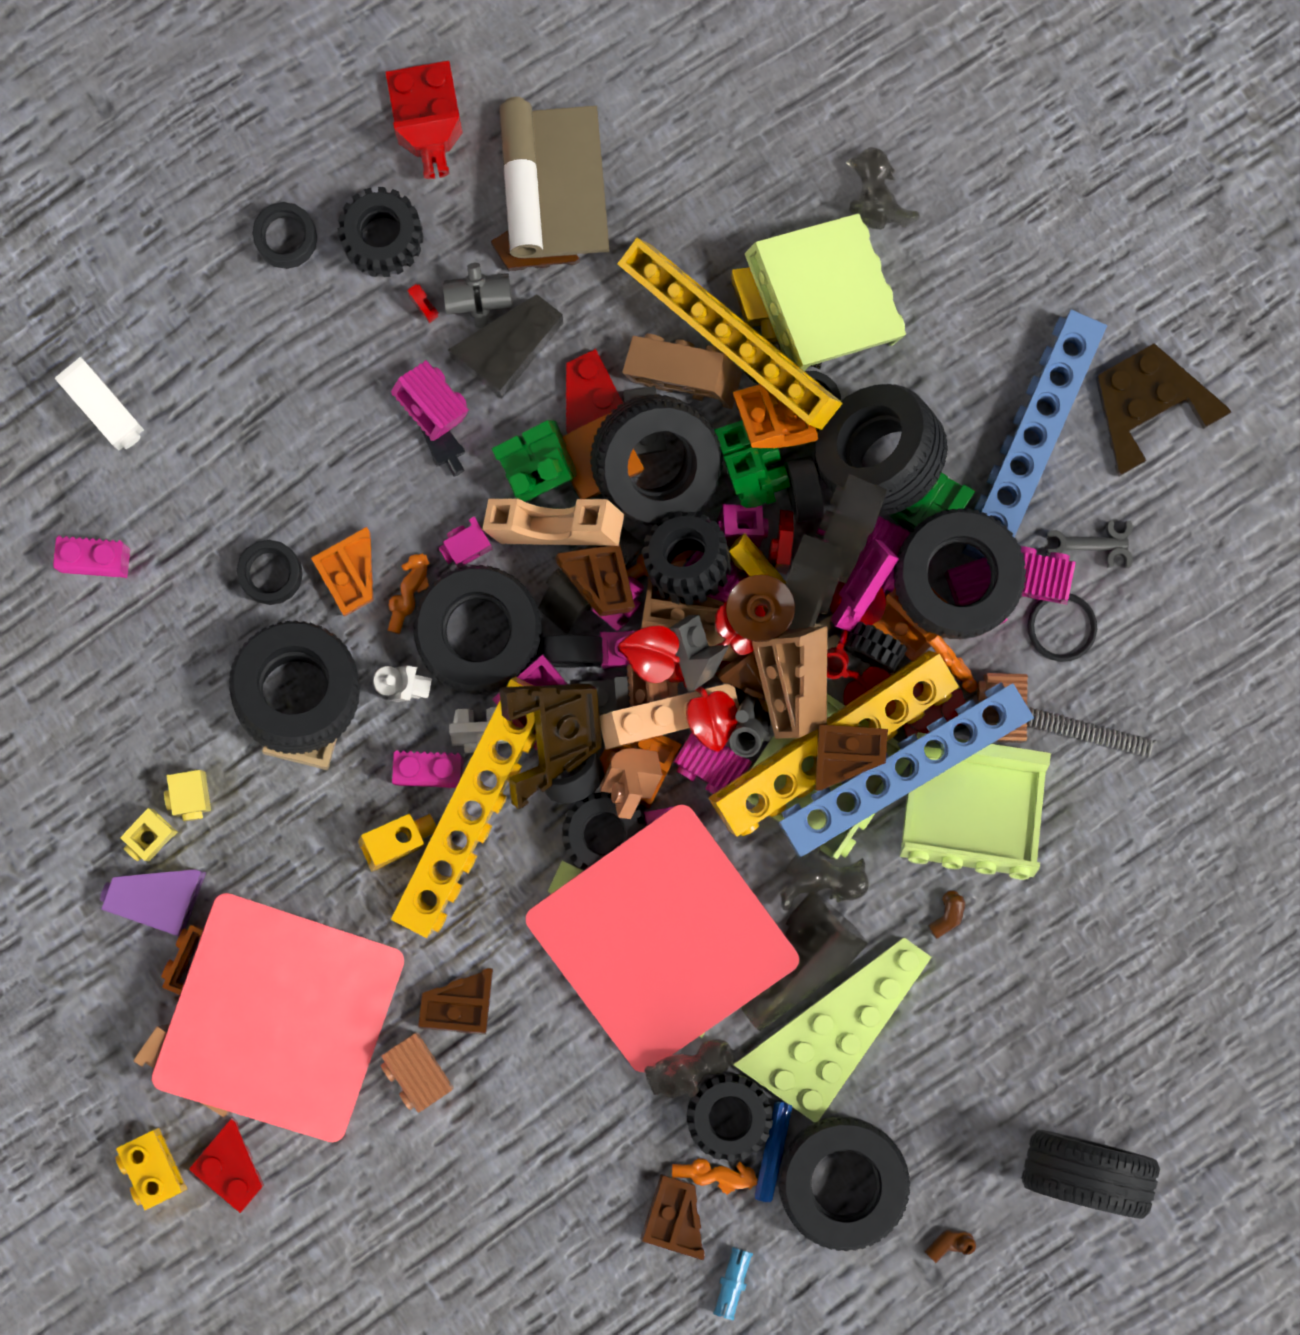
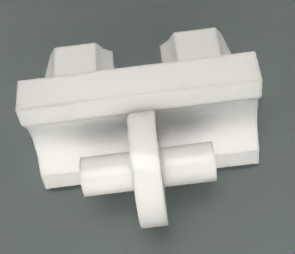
(401, 683)
(467, 732)

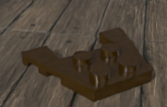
(1144, 389)
(565, 731)

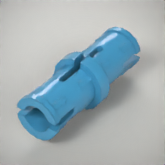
(732, 1283)

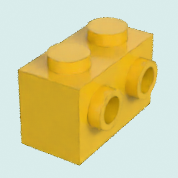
(150, 1169)

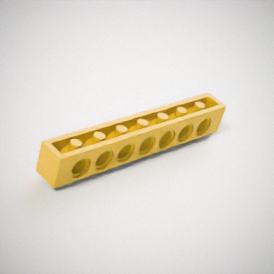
(730, 334)
(731, 800)
(412, 910)

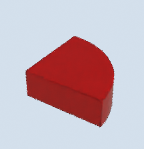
(420, 299)

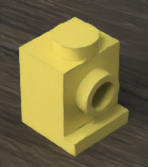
(148, 821)

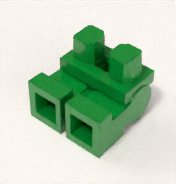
(536, 461)
(748, 467)
(943, 496)

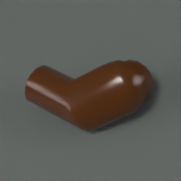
(952, 915)
(951, 1241)

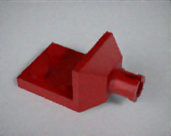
(425, 113)

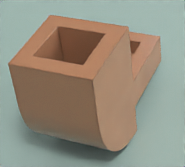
(630, 777)

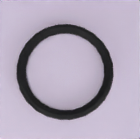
(1063, 658)

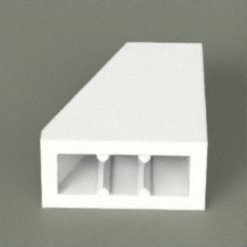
(100, 404)

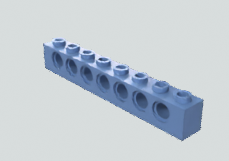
(1086, 336)
(1012, 714)

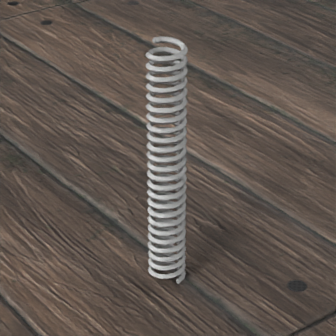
(1094, 728)

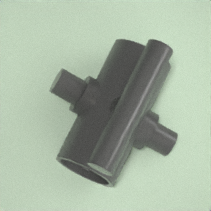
(477, 294)
(751, 728)

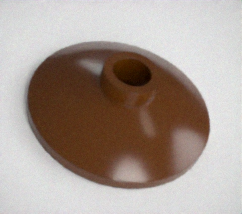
(756, 592)

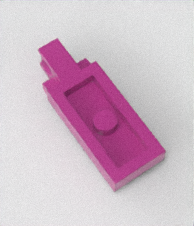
(864, 584)

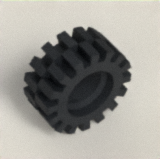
(875, 647)

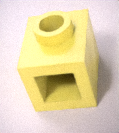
(187, 795)

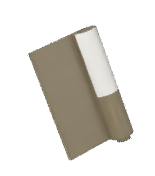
(553, 180)

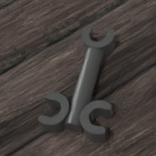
(1116, 543)

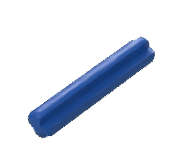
(773, 1152)

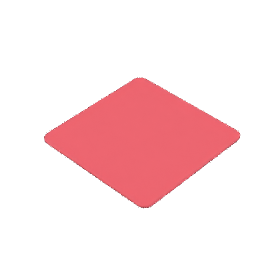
(662, 938)
(278, 1018)

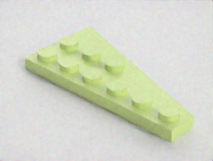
(825, 1043)

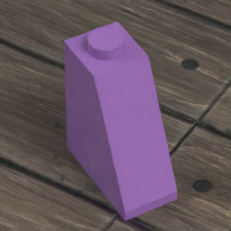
(155, 898)

